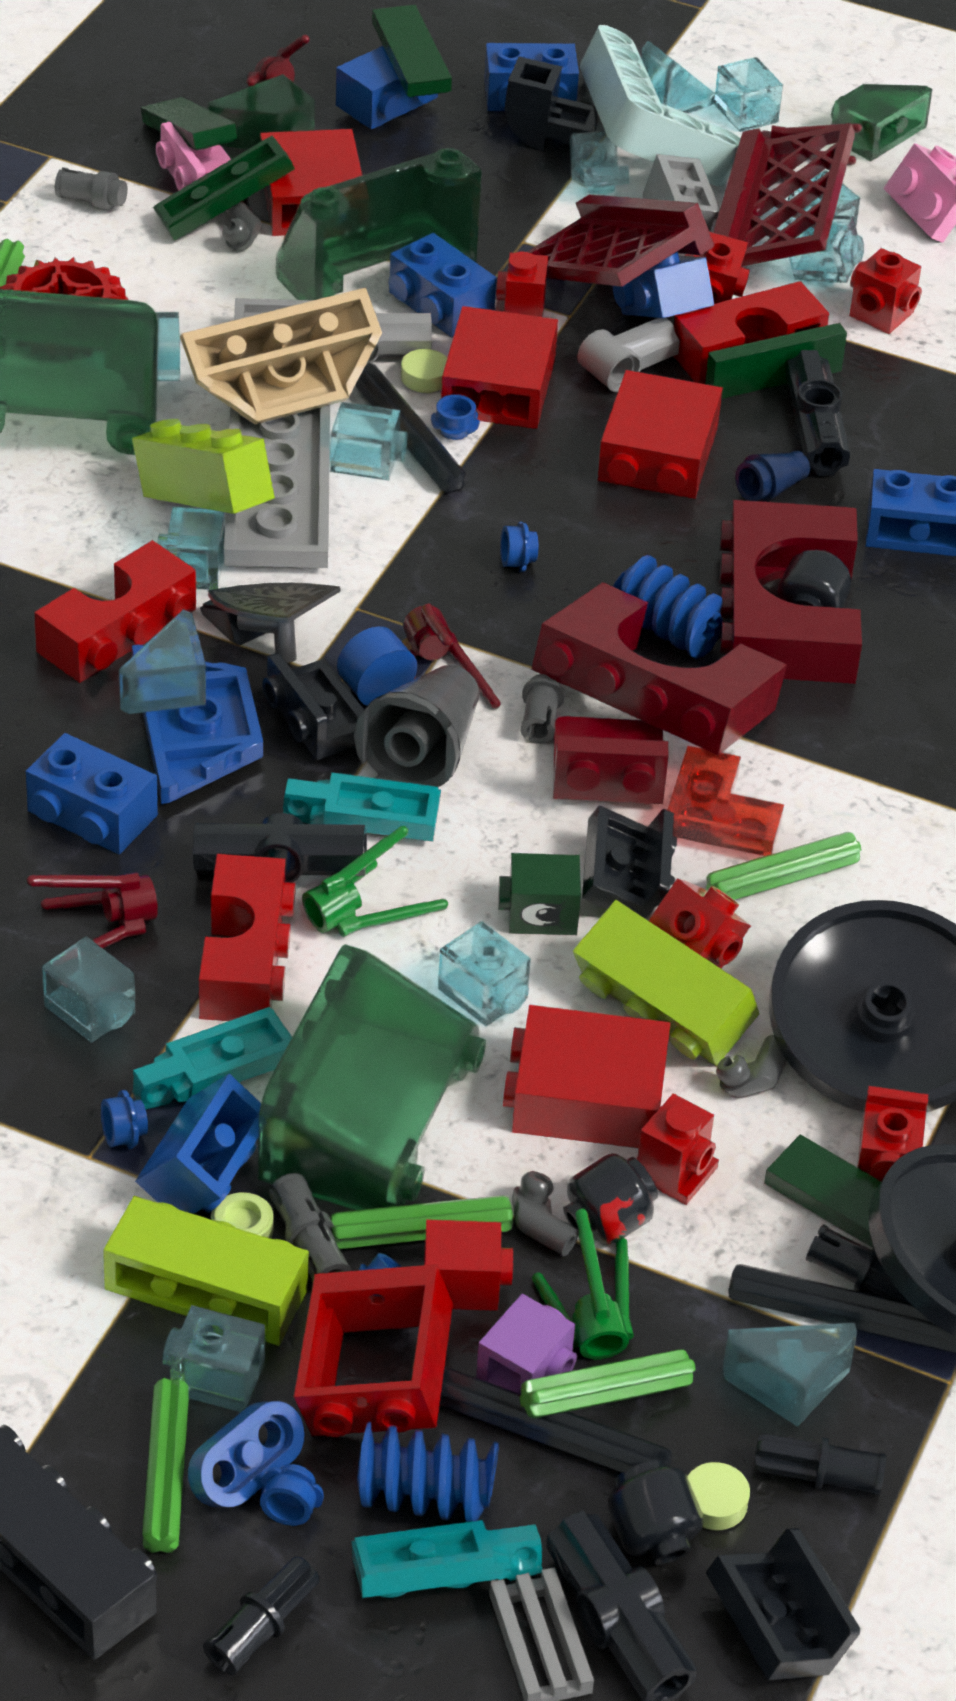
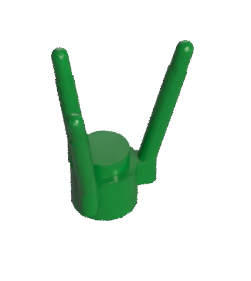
(337, 898)
(600, 1323)

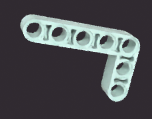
(637, 118)

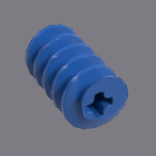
(673, 607)
(426, 1474)

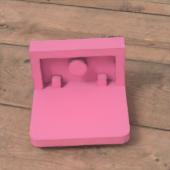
(927, 189)

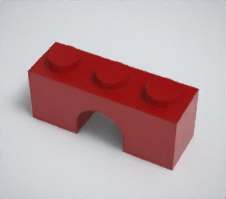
(744, 321)
(91, 634)
(249, 904)

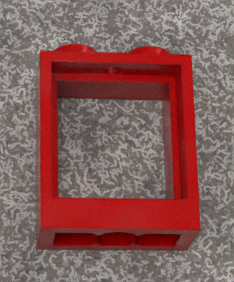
(347, 1304)

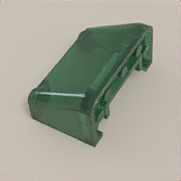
(376, 214)
(80, 361)
(363, 1084)

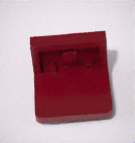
(609, 760)

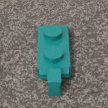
(365, 801)
(192, 1063)
(443, 1557)

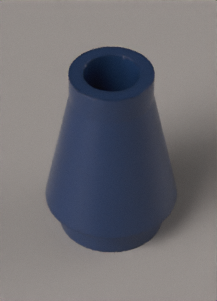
(768, 475)

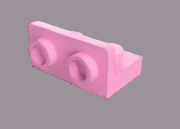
(183, 161)

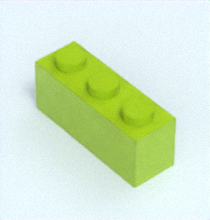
(203, 466)
(665, 983)
(205, 1263)

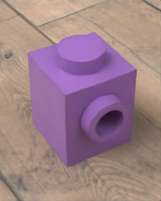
(526, 1345)

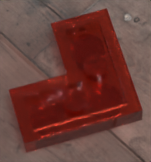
(712, 814)

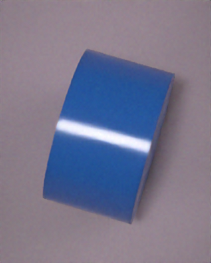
(375, 663)

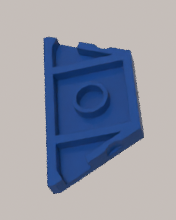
(206, 740)

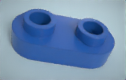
(243, 1456)

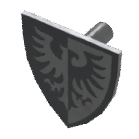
(272, 608)

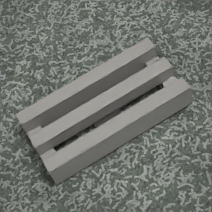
(528, 1592)

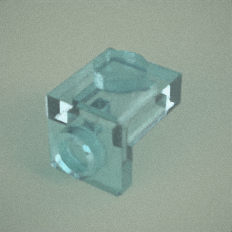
(596, 163)

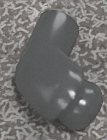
(244, 229)
(746, 1078)
(535, 1217)

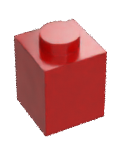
(469, 1261)

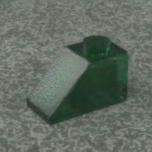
(266, 108)
(886, 115)

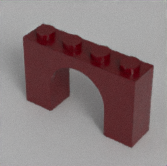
(761, 542)
(709, 706)

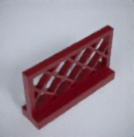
(757, 170)
(623, 238)

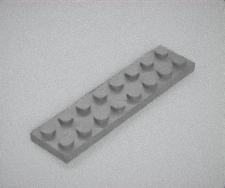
(296, 523)

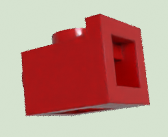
(523, 285)
(890, 1128)
(678, 1148)

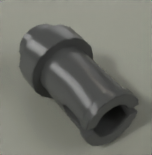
(101, 189)

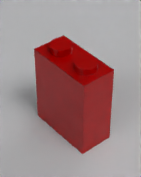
(319, 161)
(502, 364)
(659, 434)
(586, 1075)

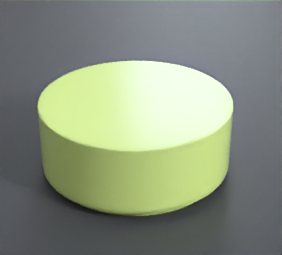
(423, 370)
(246, 1212)
(721, 1494)

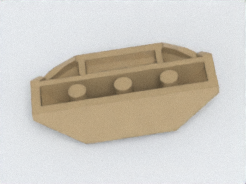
(286, 356)

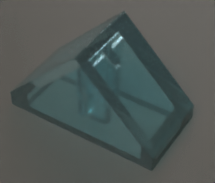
(674, 83)
(166, 670)
(789, 1365)

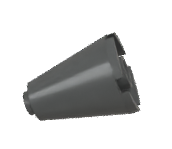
(419, 727)

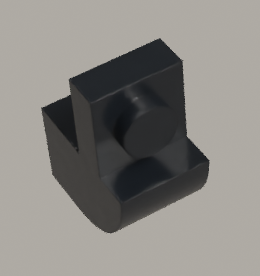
(537, 111)

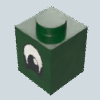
(542, 894)

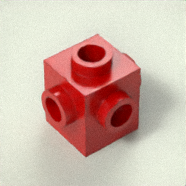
(725, 267)
(885, 290)
(702, 921)

